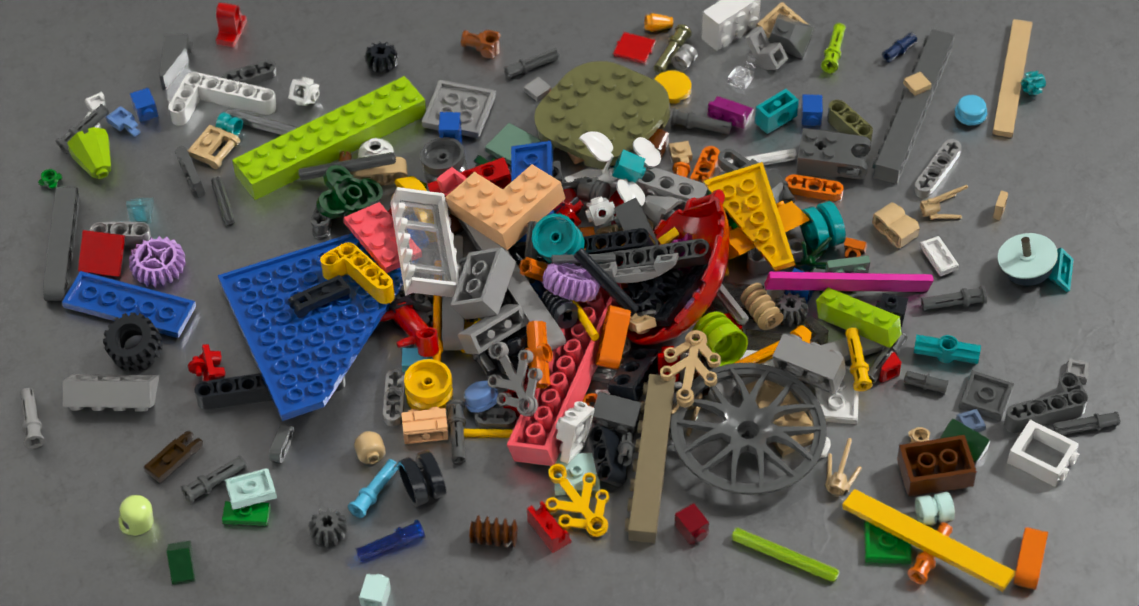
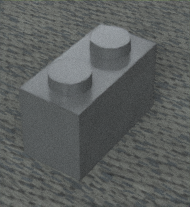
(616, 413)

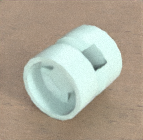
(933, 509)

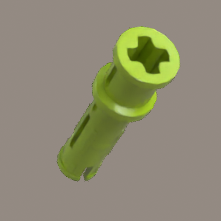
(838, 32)

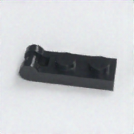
(318, 296)

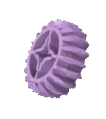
(157, 261)
(570, 282)

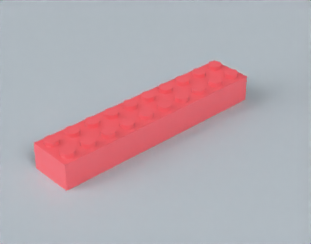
(570, 377)

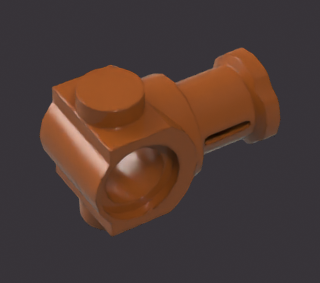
(486, 42)

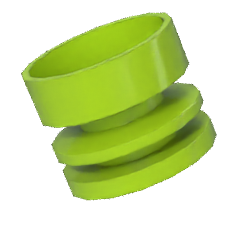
(722, 337)

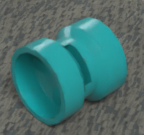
(229, 124)

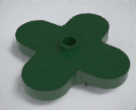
(346, 193)

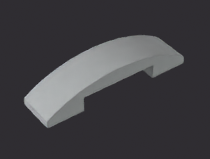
(641, 273)

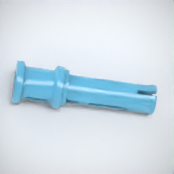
(368, 495)

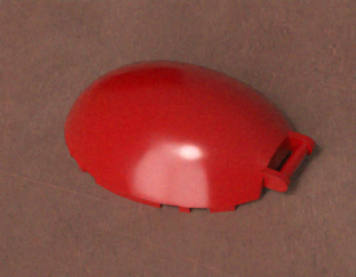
(704, 220)

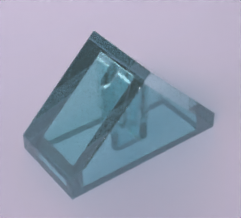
(140, 209)

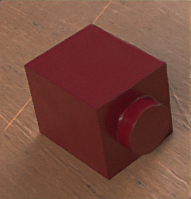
(692, 524)

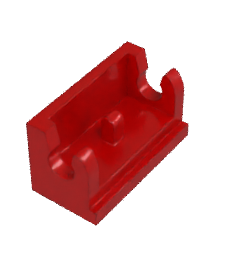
(547, 528)

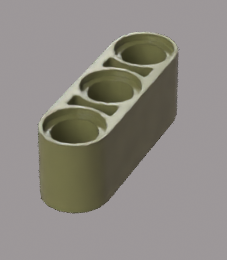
(847, 121)

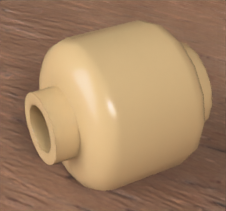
(369, 446)

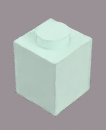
(375, 590)

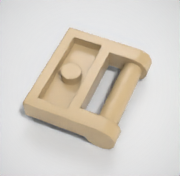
(208, 144)

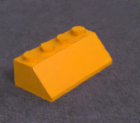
(790, 216)

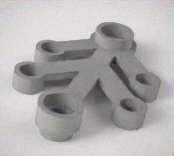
(515, 380)

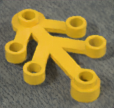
(579, 503)

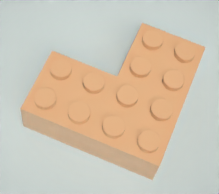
(505, 212)

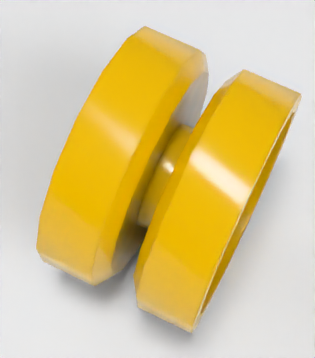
(428, 385)

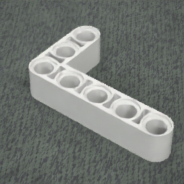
(219, 91)

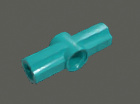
(947, 349)

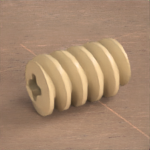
(761, 307)

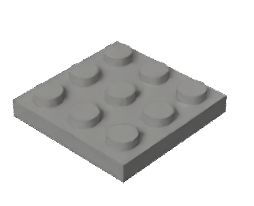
(470, 101)

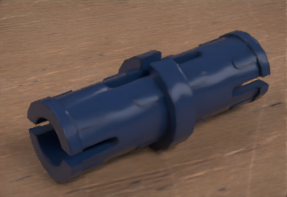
(899, 47)

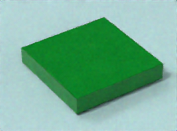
(885, 547)

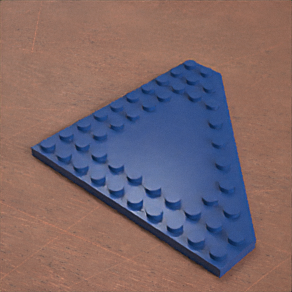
(306, 355)

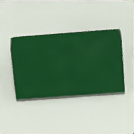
(977, 443)

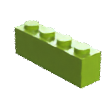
(853, 313)

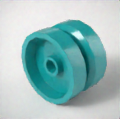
(823, 223)
(556, 236)

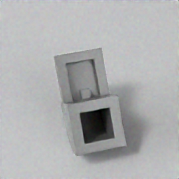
(769, 55)

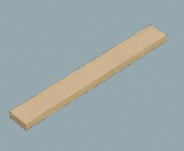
(1012, 78)

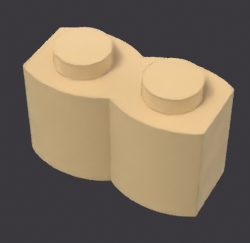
(896, 225)

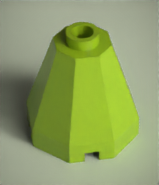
(92, 151)

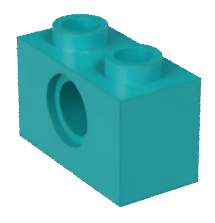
(776, 111)

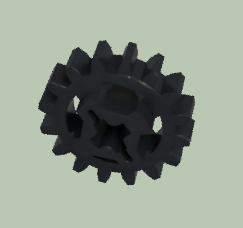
(646, 293)

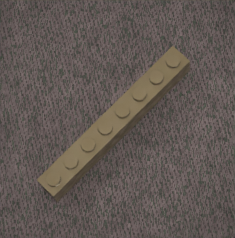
(651, 459)

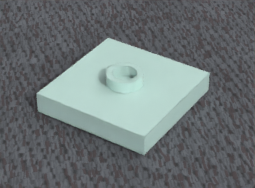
(576, 468)
(250, 488)

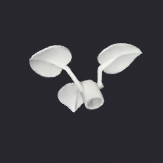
(601, 149)

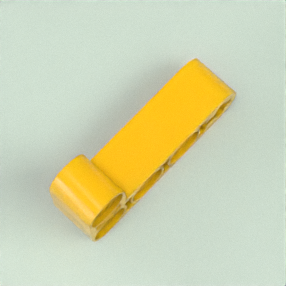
(352, 261)

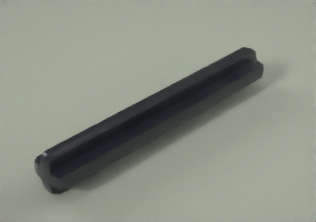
(605, 281)

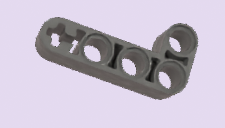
(1064, 405)

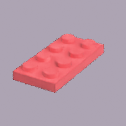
(376, 233)

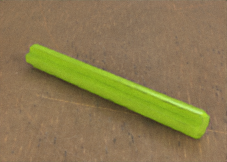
(785, 554)

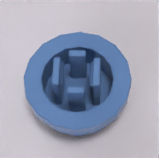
(480, 397)

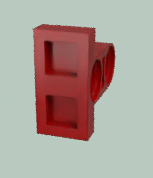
(229, 23)

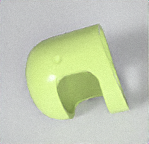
(137, 514)

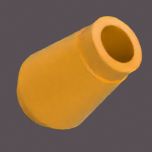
(657, 22)

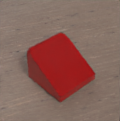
(890, 368)

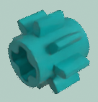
(1033, 83)

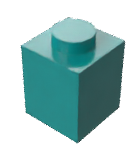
(629, 167)

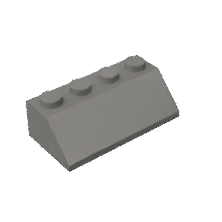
(110, 391)

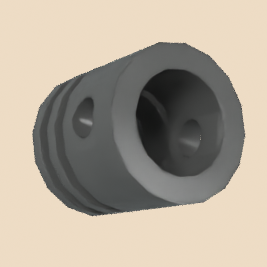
(592, 188)

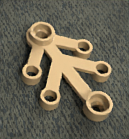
(691, 364)

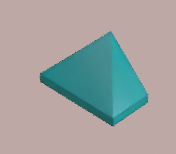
(1062, 270)

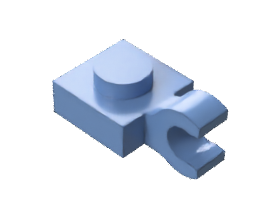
(123, 119)

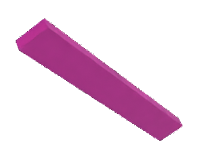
(848, 281)

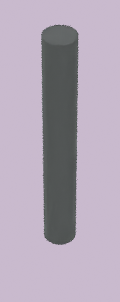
(599, 258)

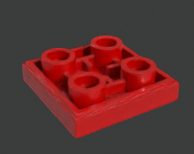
(101, 253)

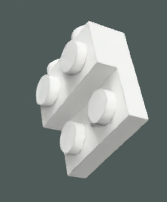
(574, 430)

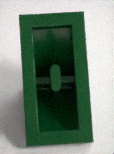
(180, 562)

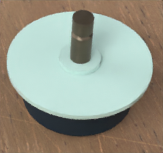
(1027, 258)

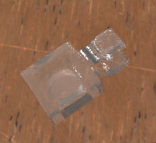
(743, 75)

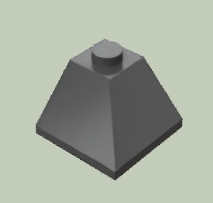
(792, 35)

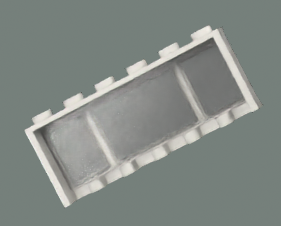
(425, 242)

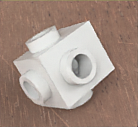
(304, 91)
(595, 206)

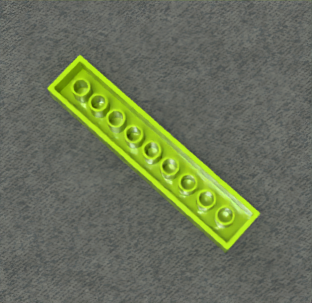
(325, 137)

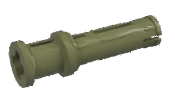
(674, 44)

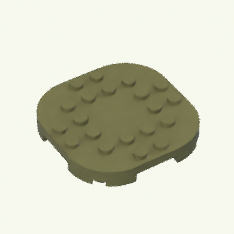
(601, 100)

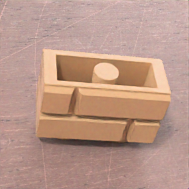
(424, 425)

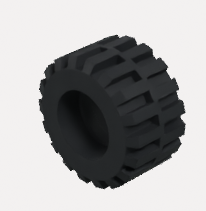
(126, 328)

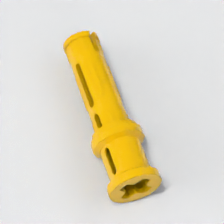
(859, 367)

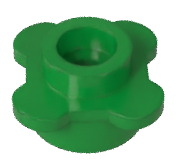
(49, 178)

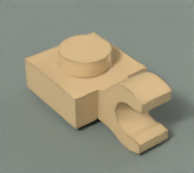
(680, 152)
(641, 324)

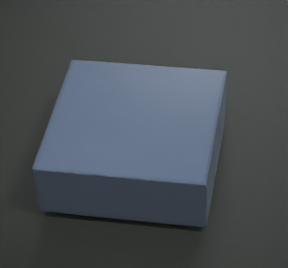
(972, 420)

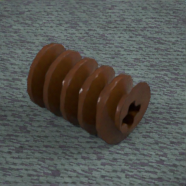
(493, 531)

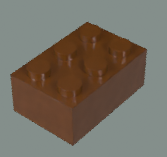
(936, 465)

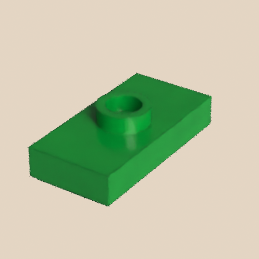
(249, 515)

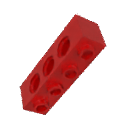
(493, 171)

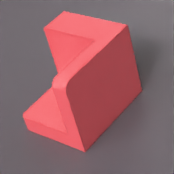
(450, 180)

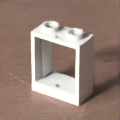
(1036, 467)

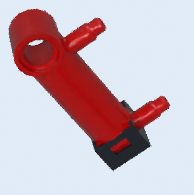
(424, 337)

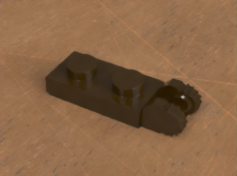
(172, 456)

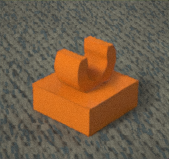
(854, 245)

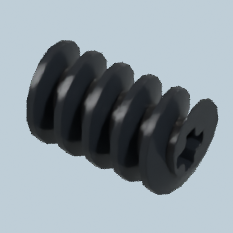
(561, 309)

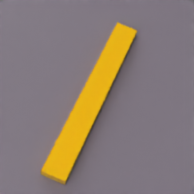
(928, 540)

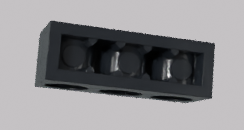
(632, 374)

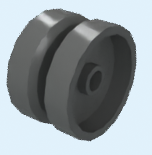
(441, 155)

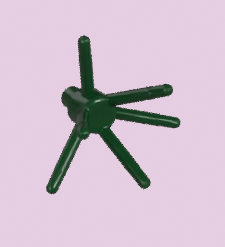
(809, 263)

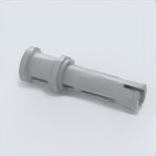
(31, 425)

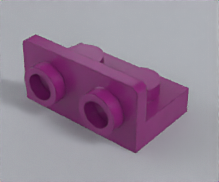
(729, 111)

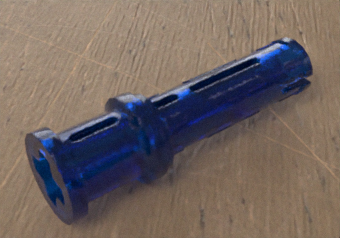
(399, 537)

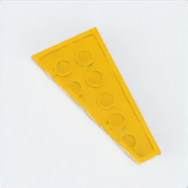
(755, 212)

